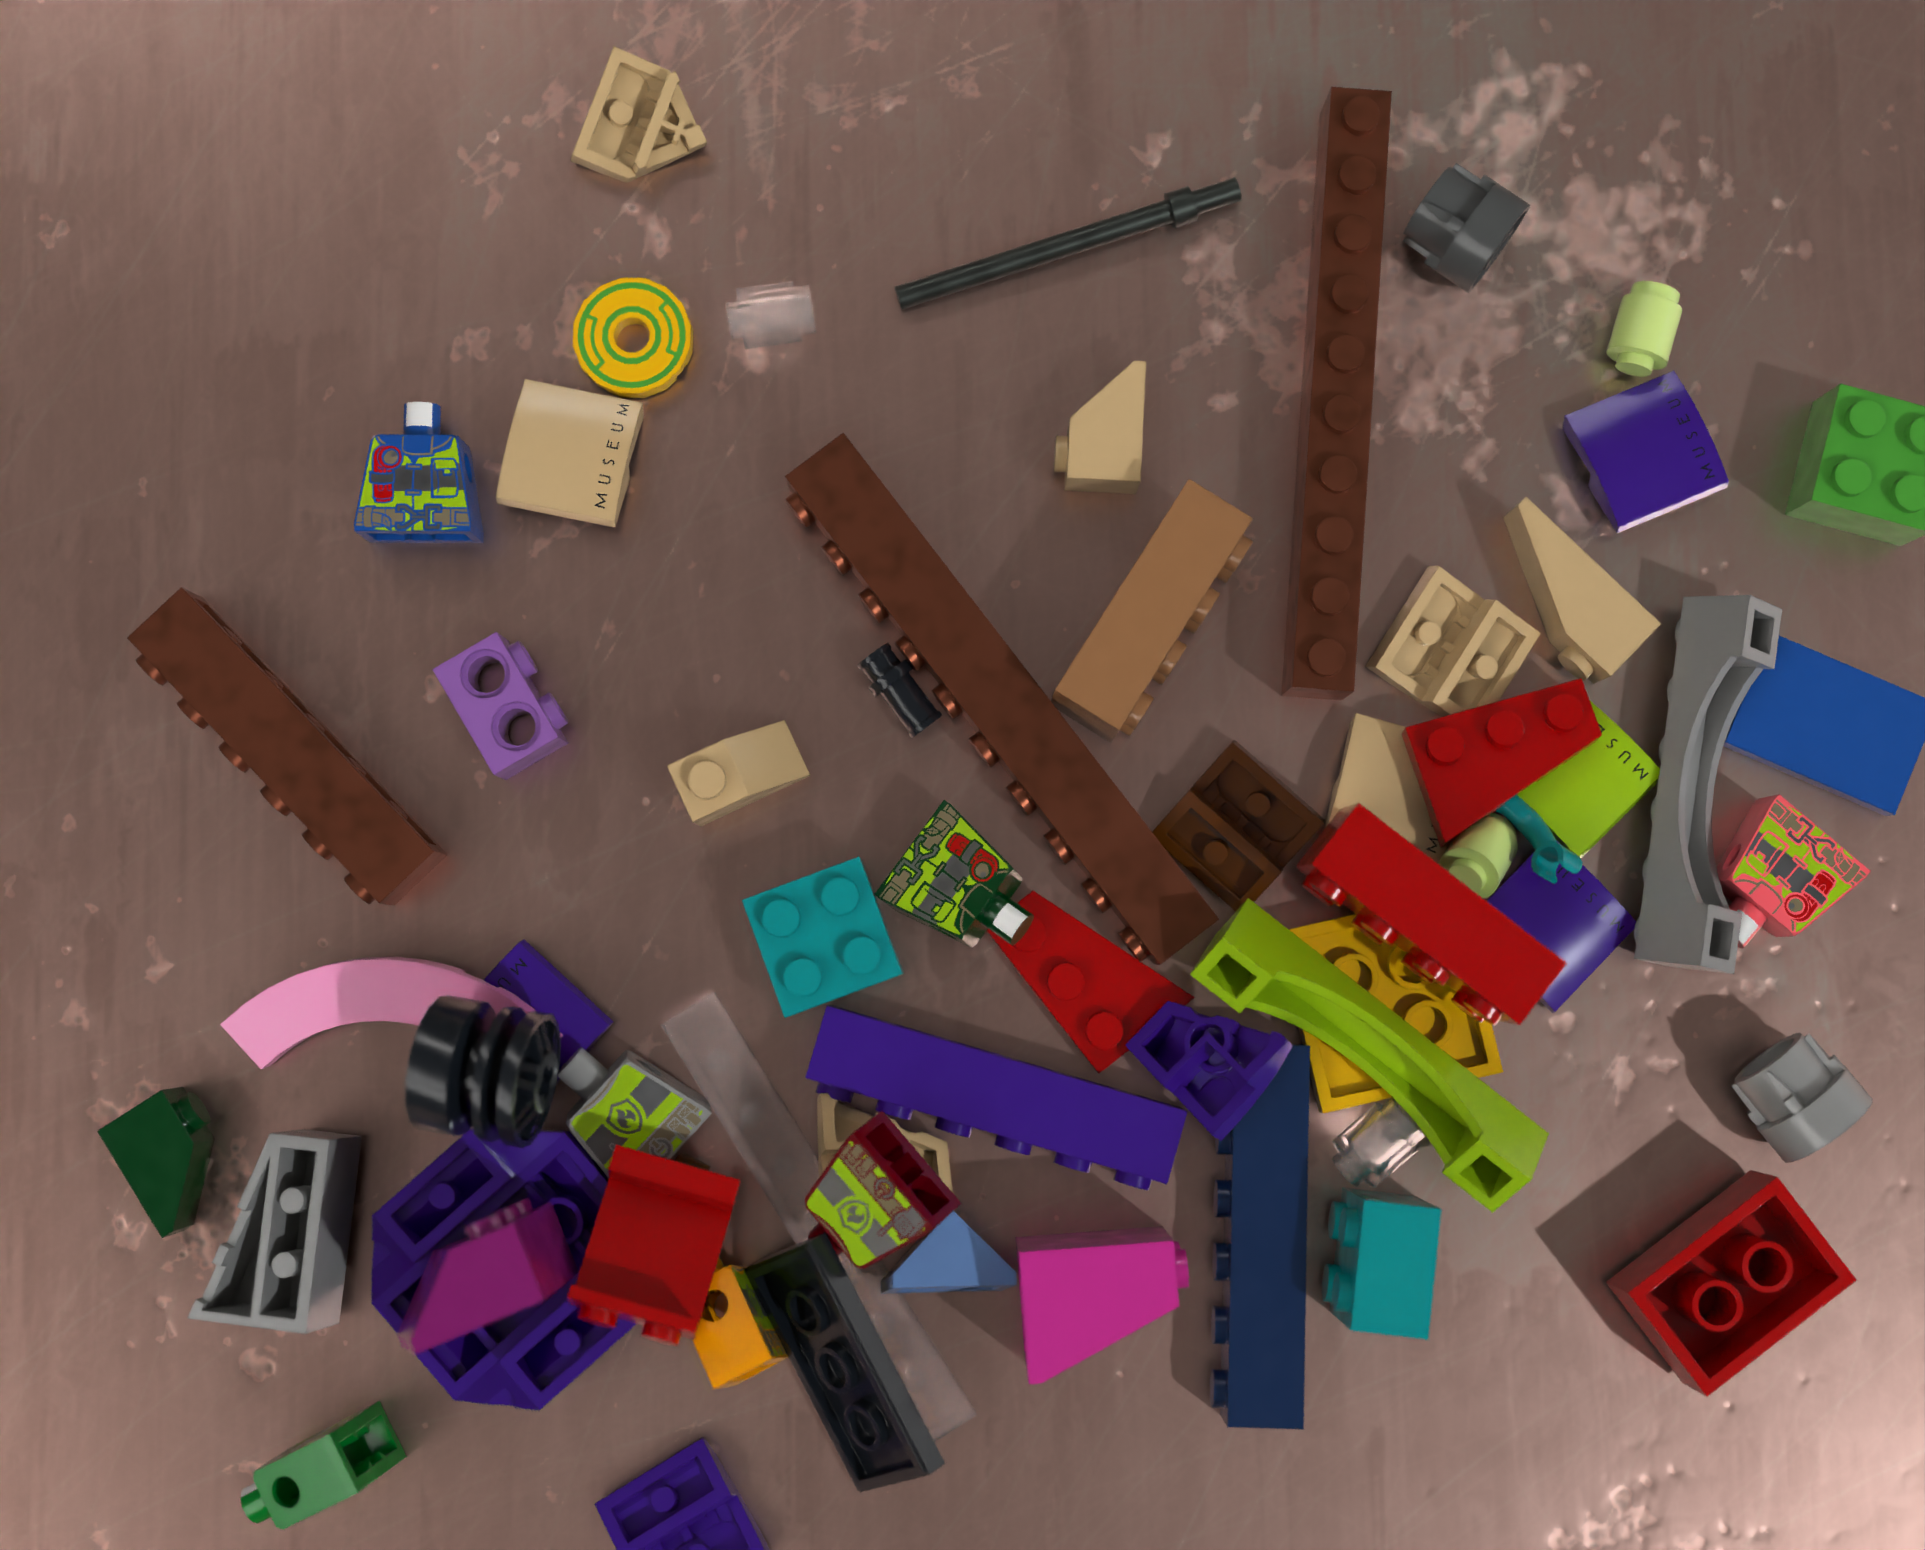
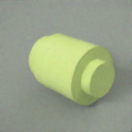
(1645, 328)
(1482, 854)

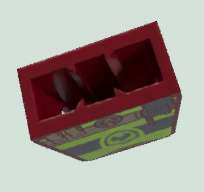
(877, 1195)

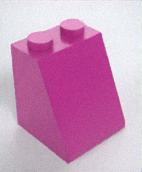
(1092, 1291)

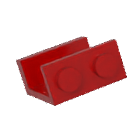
(654, 1246)

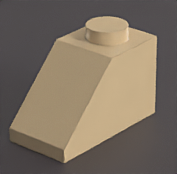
(1106, 437)
(737, 772)

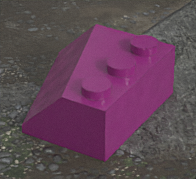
(495, 1271)

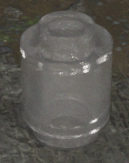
(771, 314)
(1376, 1144)

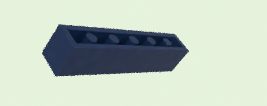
(1264, 1256)

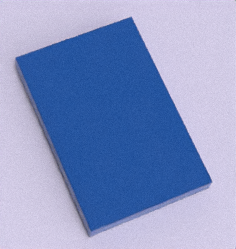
(1831, 727)

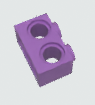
(491, 713)

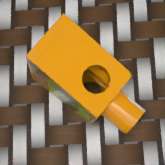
(741, 1340)

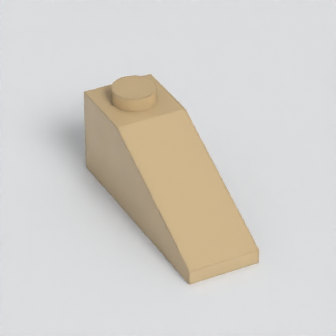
(1579, 603)

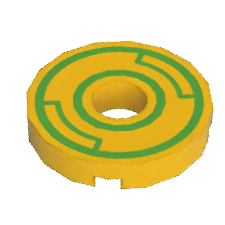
(624, 304)

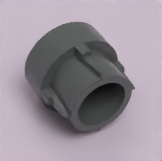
(1464, 225)

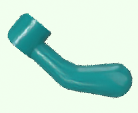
(1547, 852)

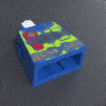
(419, 485)

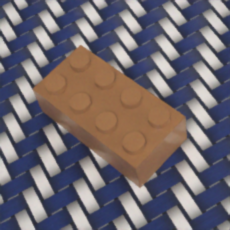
(1157, 600)

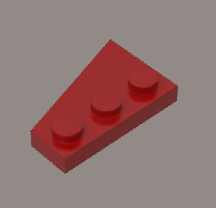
(1493, 752)
(1087, 981)

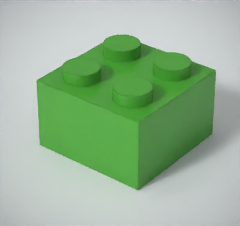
(1862, 466)

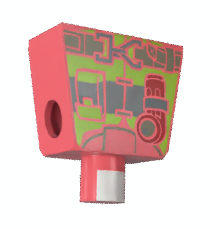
(1784, 870)

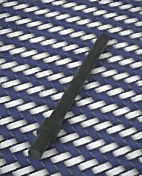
(1177, 208)

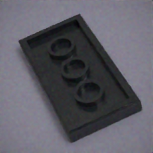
(844, 1365)

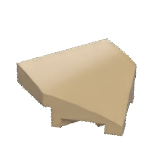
(636, 120)

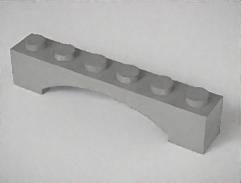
(1717, 659)

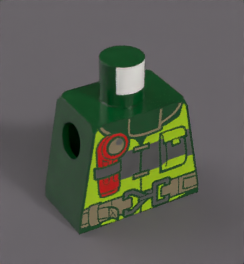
(956, 883)

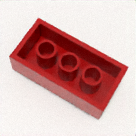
(1430, 916)

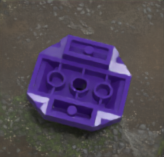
(533, 1351)

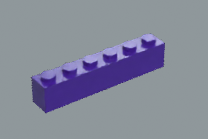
(997, 1095)

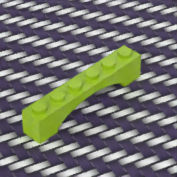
(1476, 1132)

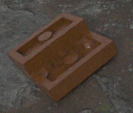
(1237, 827)

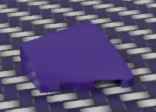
(1209, 1062)

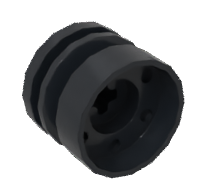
(483, 1071)

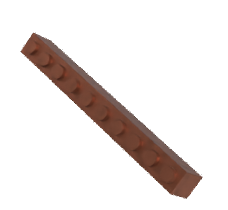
(1337, 395)
(999, 700)

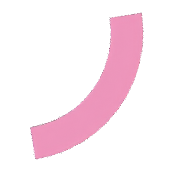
(348, 994)

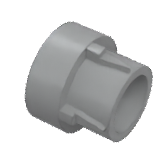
(1800, 1096)

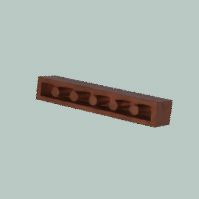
(286, 747)

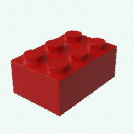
(1731, 1281)

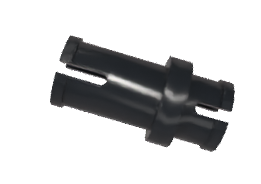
(899, 689)

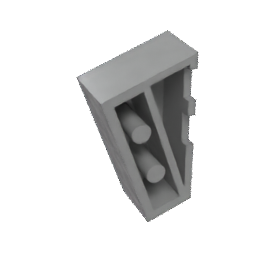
(290, 1238)

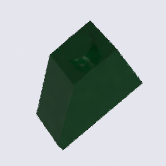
(164, 1155)

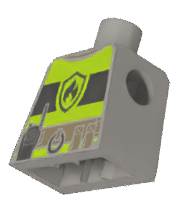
(630, 1107)

